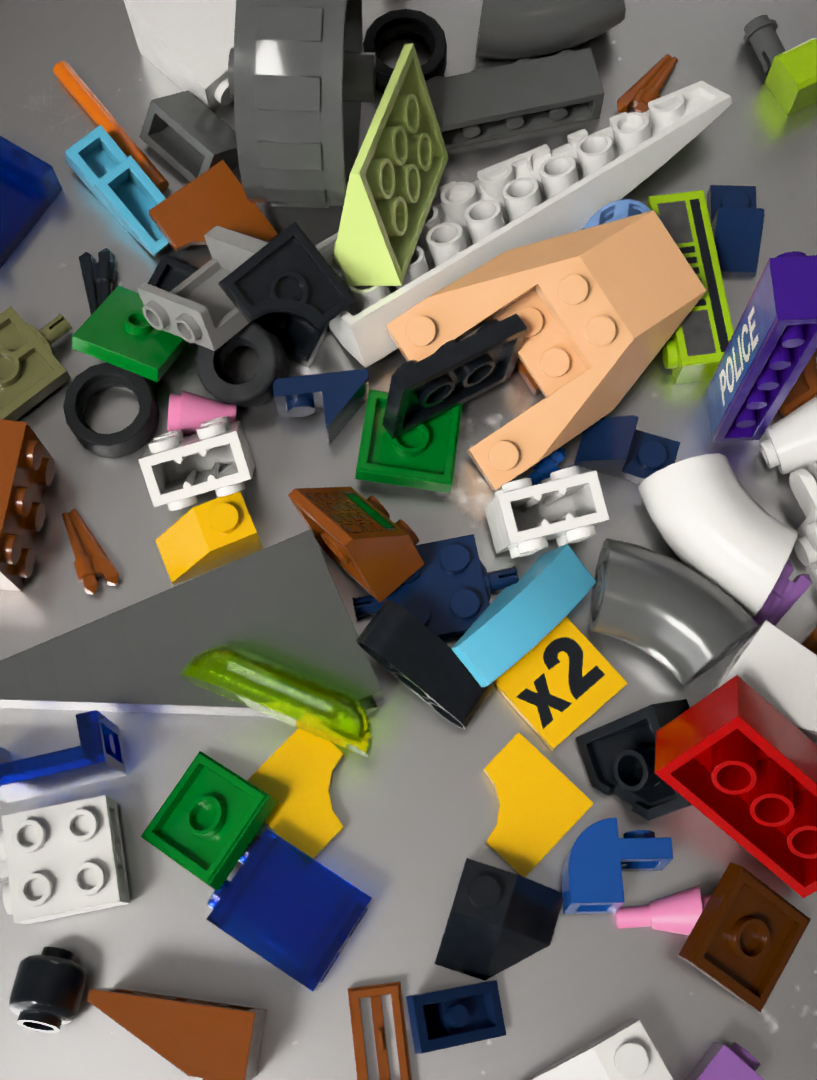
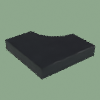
(288, 279)

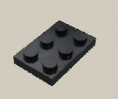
(452, 375)

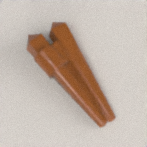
(648, 87)
(90, 558)

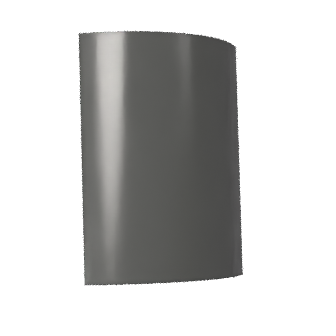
(188, 134)

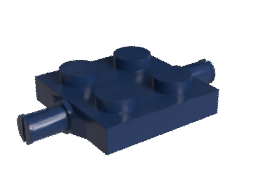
(447, 589)

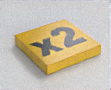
(559, 684)

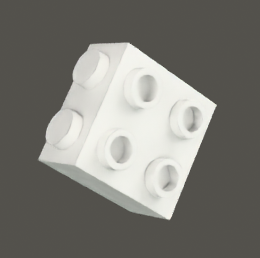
(187, 466)
(559, 508)
(63, 860)

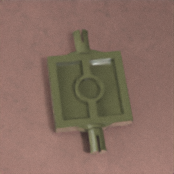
(28, 363)

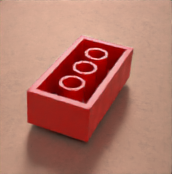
(749, 777)

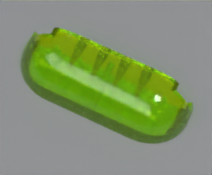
(283, 694)

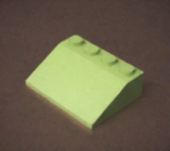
(392, 181)

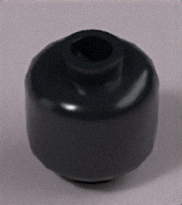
(47, 990)

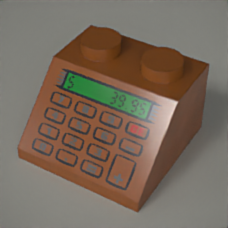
(360, 537)

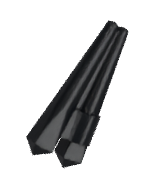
(98, 276)

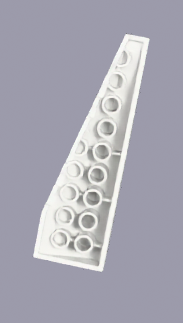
(523, 203)

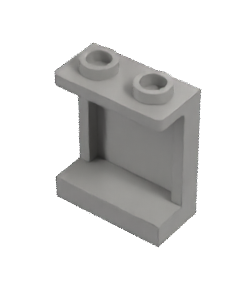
(198, 305)

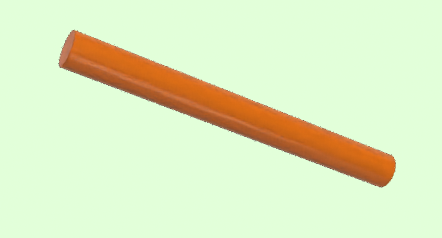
(102, 116)

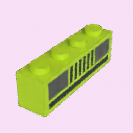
(706, 331)

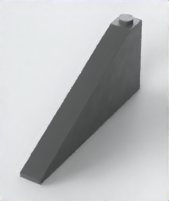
(131, 660)

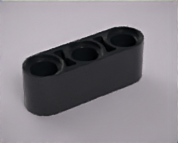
(423, 663)

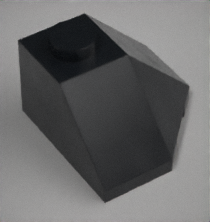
(622, 760)
(496, 921)

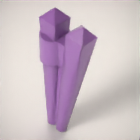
(782, 596)

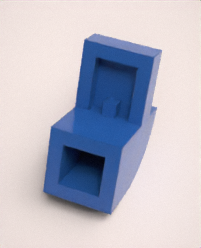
(596, 861)

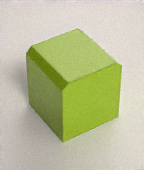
(794, 77)

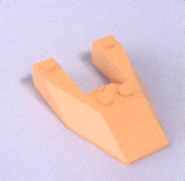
(594, 321)

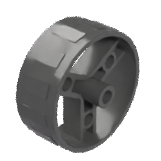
(299, 98)

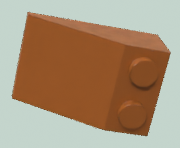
(192, 1034)

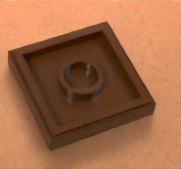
(744, 936)

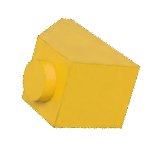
(208, 538)

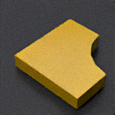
(301, 781)
(534, 805)

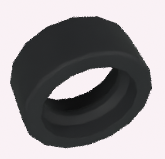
(406, 25)
(90, 384)

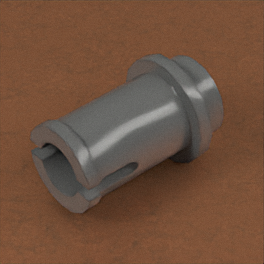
(763, 37)

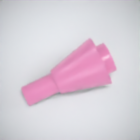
(670, 914)

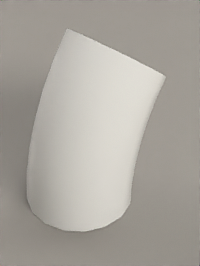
(718, 527)

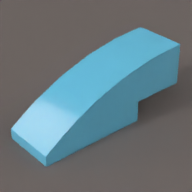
(119, 186)
(523, 614)

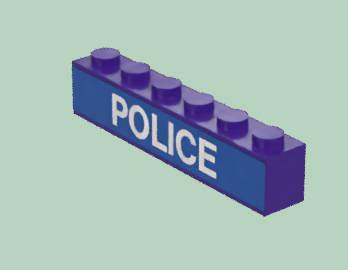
(766, 350)

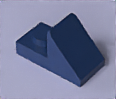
(736, 228)
(336, 392)
(622, 451)
(455, 1016)

